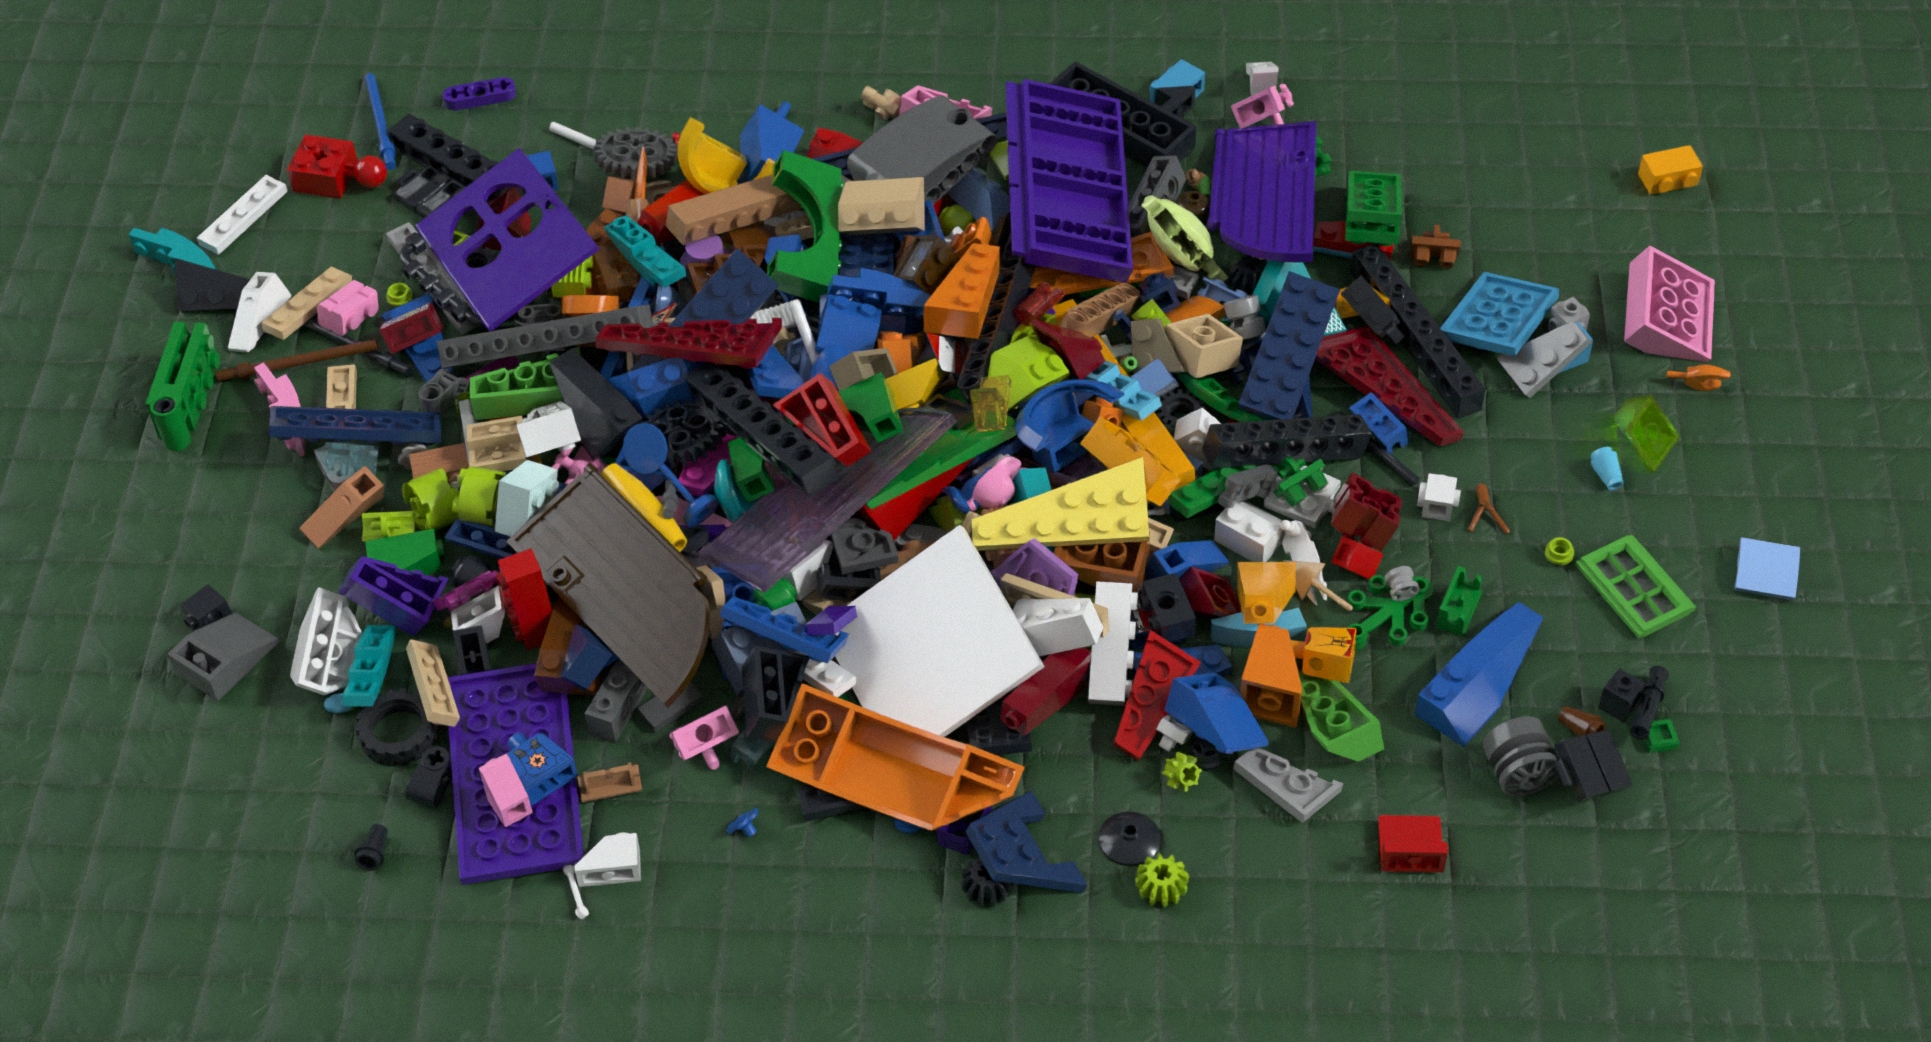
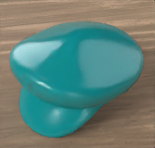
(728, 493)

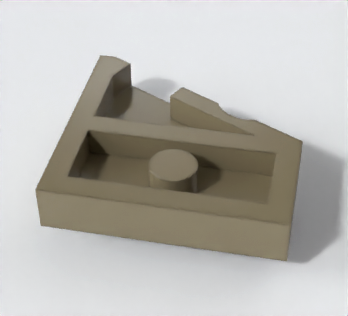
(1152, 343)

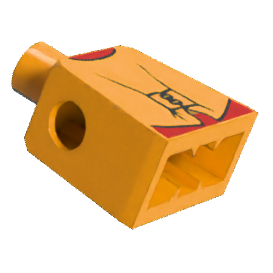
(1327, 652)

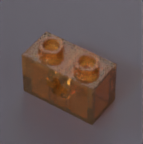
(614, 273)

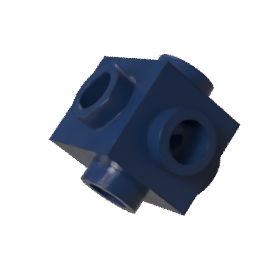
(1160, 290)

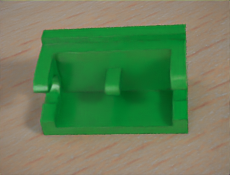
(1459, 603)

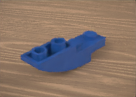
(871, 286)

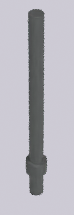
(669, 498)

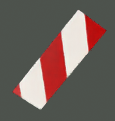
(949, 359)

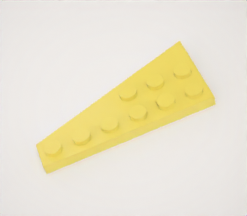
(1085, 512)

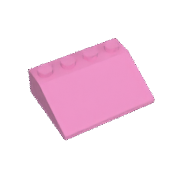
(1669, 307)

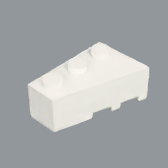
(1058, 623)

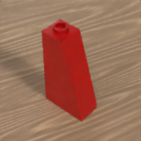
(655, 216)

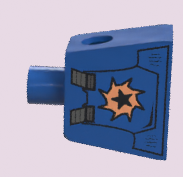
(540, 765)

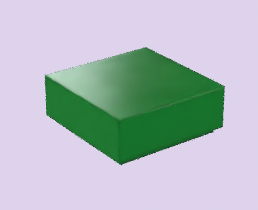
(1662, 737)

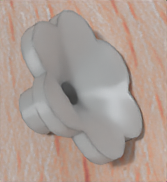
(404, 458)

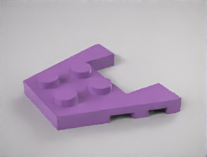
(1039, 566)

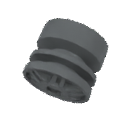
(1521, 756)

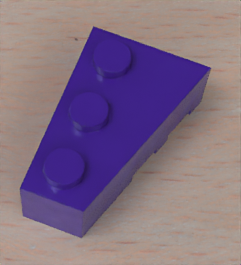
(392, 592)

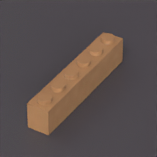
(728, 210)

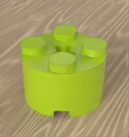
(478, 495)
(431, 500)

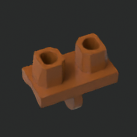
(1435, 244)

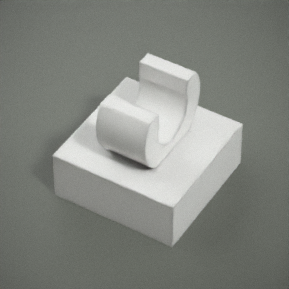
(1173, 732)

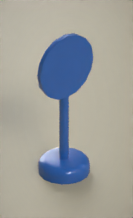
(646, 453)

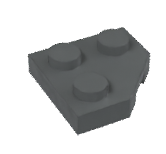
(862, 547)

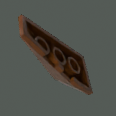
(554, 652)

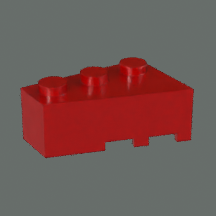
(825, 418)

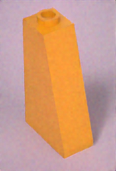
(1265, 589)

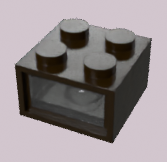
(926, 263)

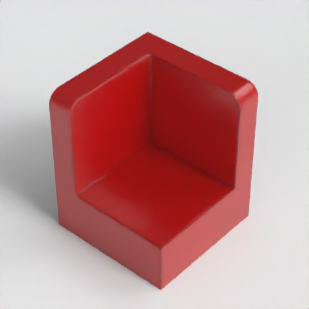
(1357, 557)

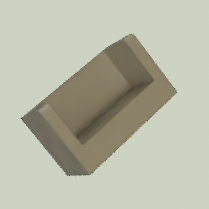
(862, 365)

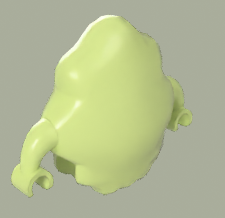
(1182, 236)

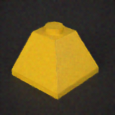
(916, 384)

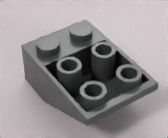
(220, 654)

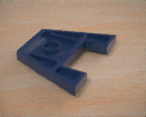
(1012, 853)

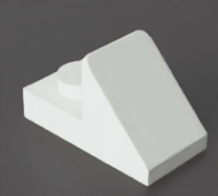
(1262, 76)

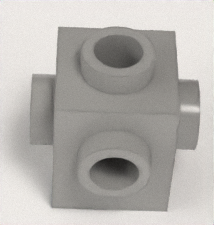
(1568, 311)

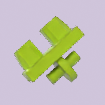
(387, 524)

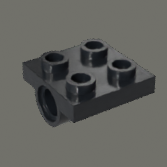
(993, 735)

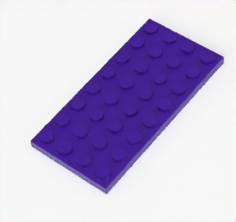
(491, 711)

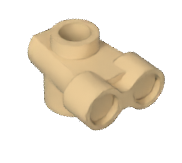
(885, 105)

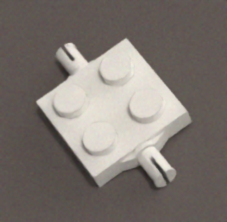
(1310, 509)

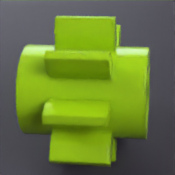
(1181, 771)

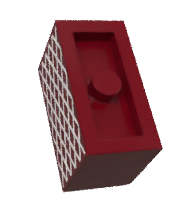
(411, 328)

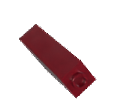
(1046, 690)

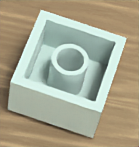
(524, 495)

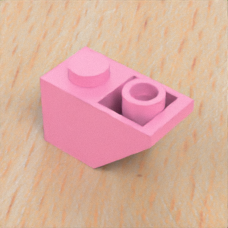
(505, 790)

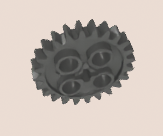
(622, 151)

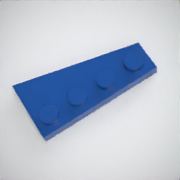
(425, 353)
(783, 629)

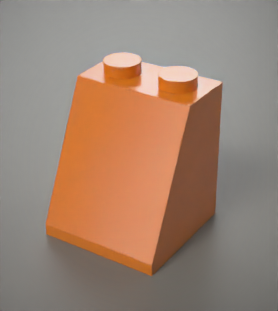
(1272, 678)

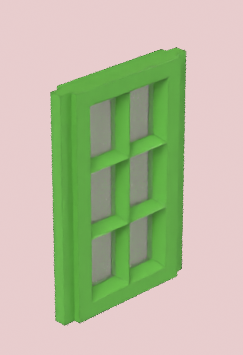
(1635, 586)

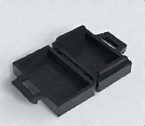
(426, 190)
(1591, 765)

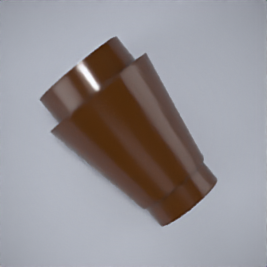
(1580, 722)

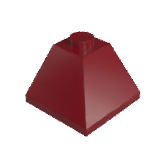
(518, 228)
(1077, 350)
(1209, 594)

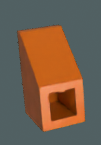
(974, 233)

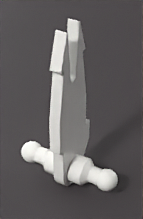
(1298, 545)

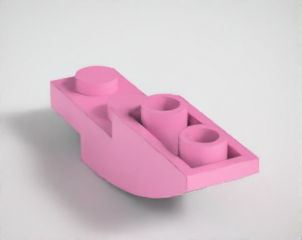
(280, 393)

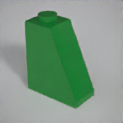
(409, 551)

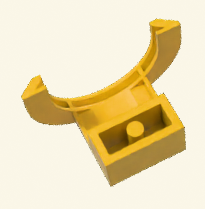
(710, 163)

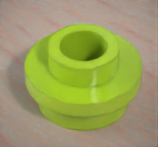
(399, 294)
(1564, 549)

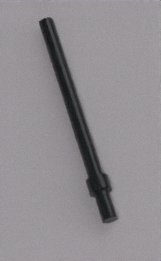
(385, 360)

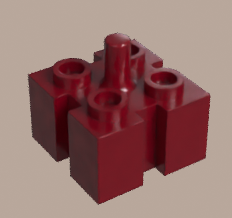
(1366, 512)

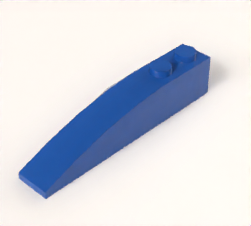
(1478, 677)

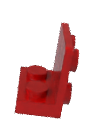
(1411, 844)

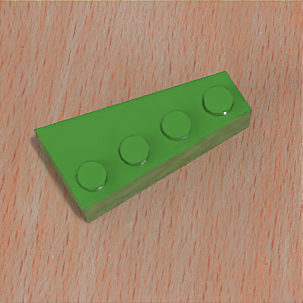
(514, 391)

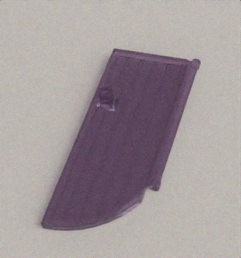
(790, 525)

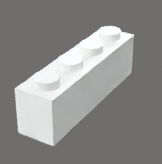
(1111, 654)

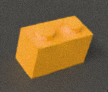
(1670, 169)

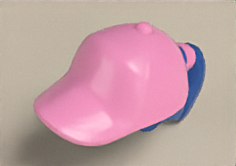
(986, 490)

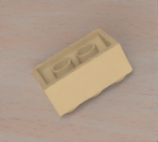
(882, 206)

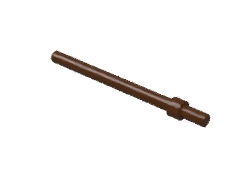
(246, 370)

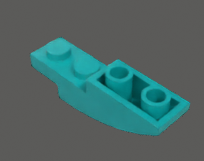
(167, 246)
(643, 253)

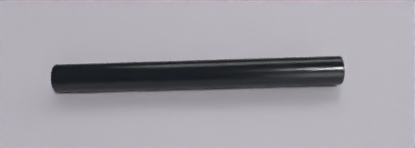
(1390, 460)

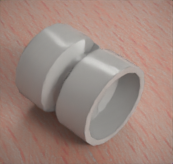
(1245, 316)

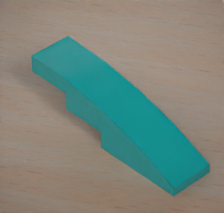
(370, 665)

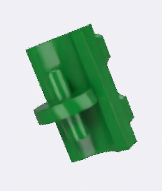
(1290, 488)

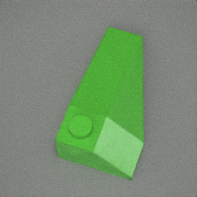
(1339, 719)

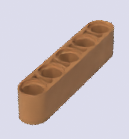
(1096, 313)

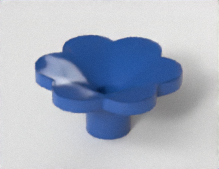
(744, 823)

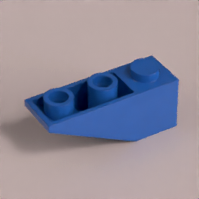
(1181, 556)

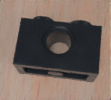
(1167, 608)

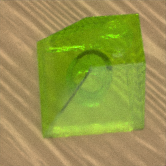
(1647, 430)

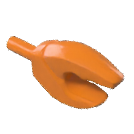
(1701, 377)

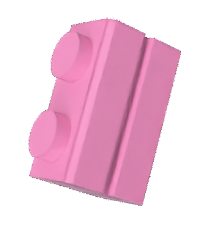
(348, 308)

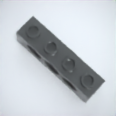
(1164, 181)

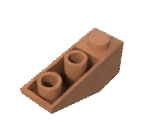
(343, 507)

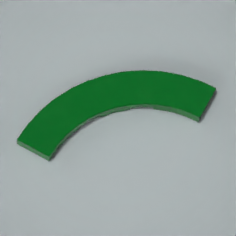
(1216, 396)

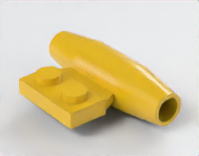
(645, 503)

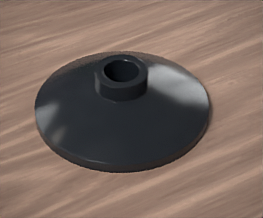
(1129, 849)

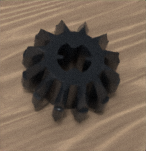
(1245, 273)
(981, 886)

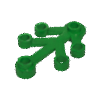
(1388, 609)

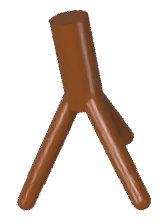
(1484, 505)

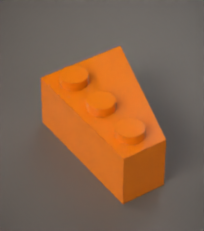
(903, 348)

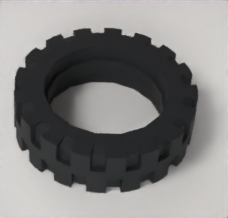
(405, 750)

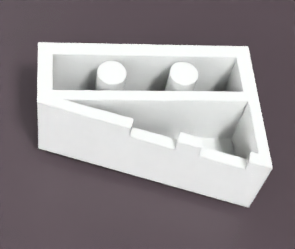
(548, 429)

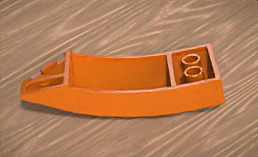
(888, 763)

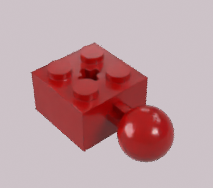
(327, 165)

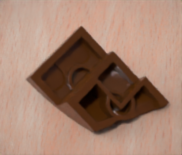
(752, 234)
(700, 273)

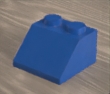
(848, 324)

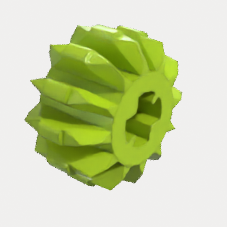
(1162, 880)

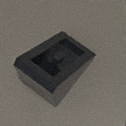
(472, 650)

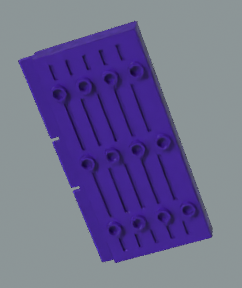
(1068, 180)

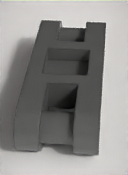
(1247, 485)

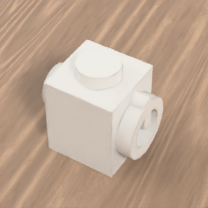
(1438, 497)

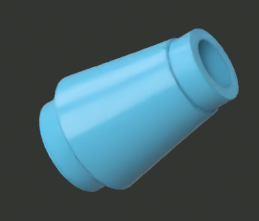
(1607, 467)

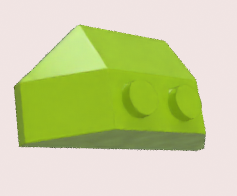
(1029, 367)

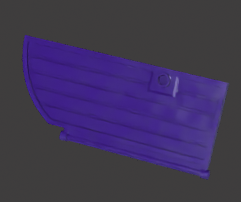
(1266, 190)

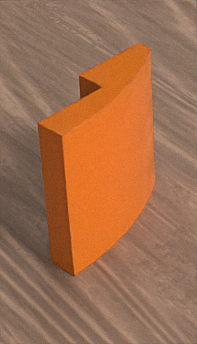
(1196, 307)

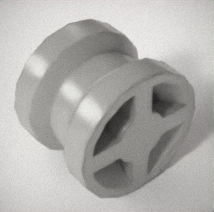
(1401, 583)

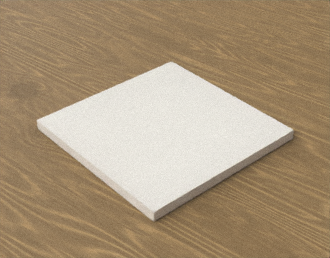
(936, 640)

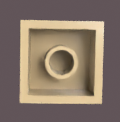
(1205, 345)

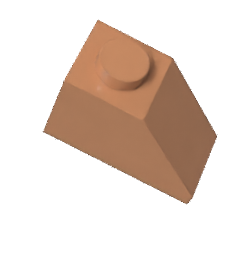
(617, 193)

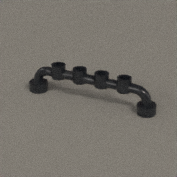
(429, 283)

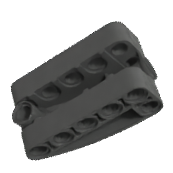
(926, 142)

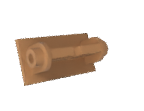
(609, 783)

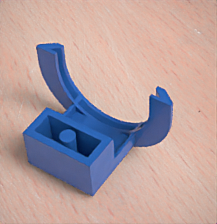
(1053, 423)

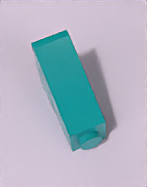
(1271, 284)

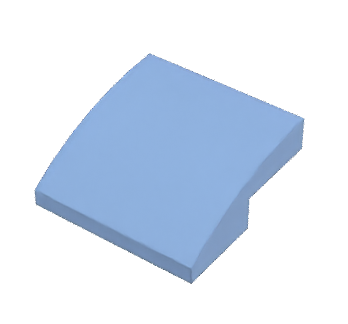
(1767, 569)

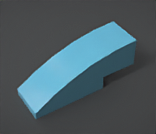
(1233, 632)

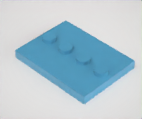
(1499, 313)

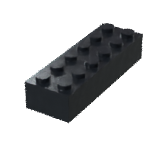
(1145, 126)

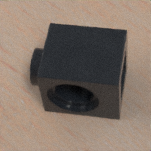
(204, 608)
(1621, 695)

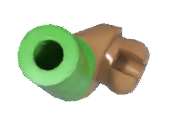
(1199, 182)
(1128, 363)

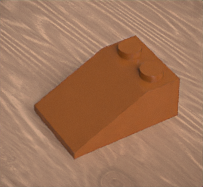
(1108, 562)

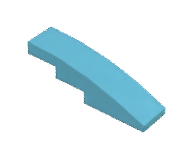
(1135, 401)

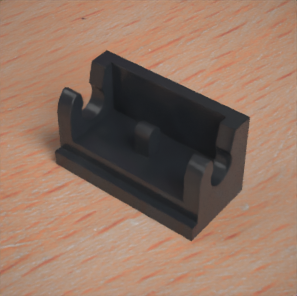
(846, 587)

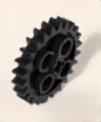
(687, 430)

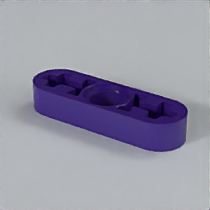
(462, 102)

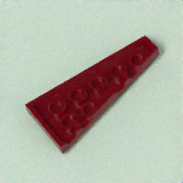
(695, 341)
(1371, 367)

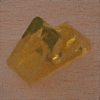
(991, 403)

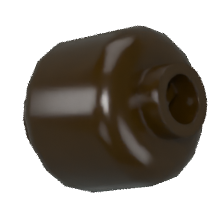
(1195, 203)

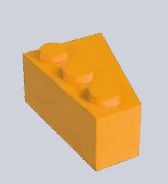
(1117, 446)

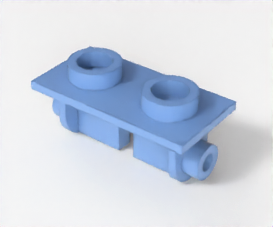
(1219, 292)

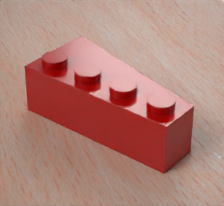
(525, 597)

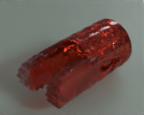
(1038, 304)

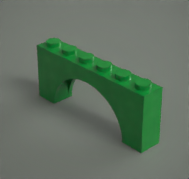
(818, 191)
(872, 409)

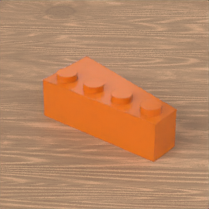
(964, 295)

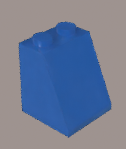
(766, 138)

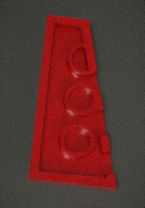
(1149, 693)

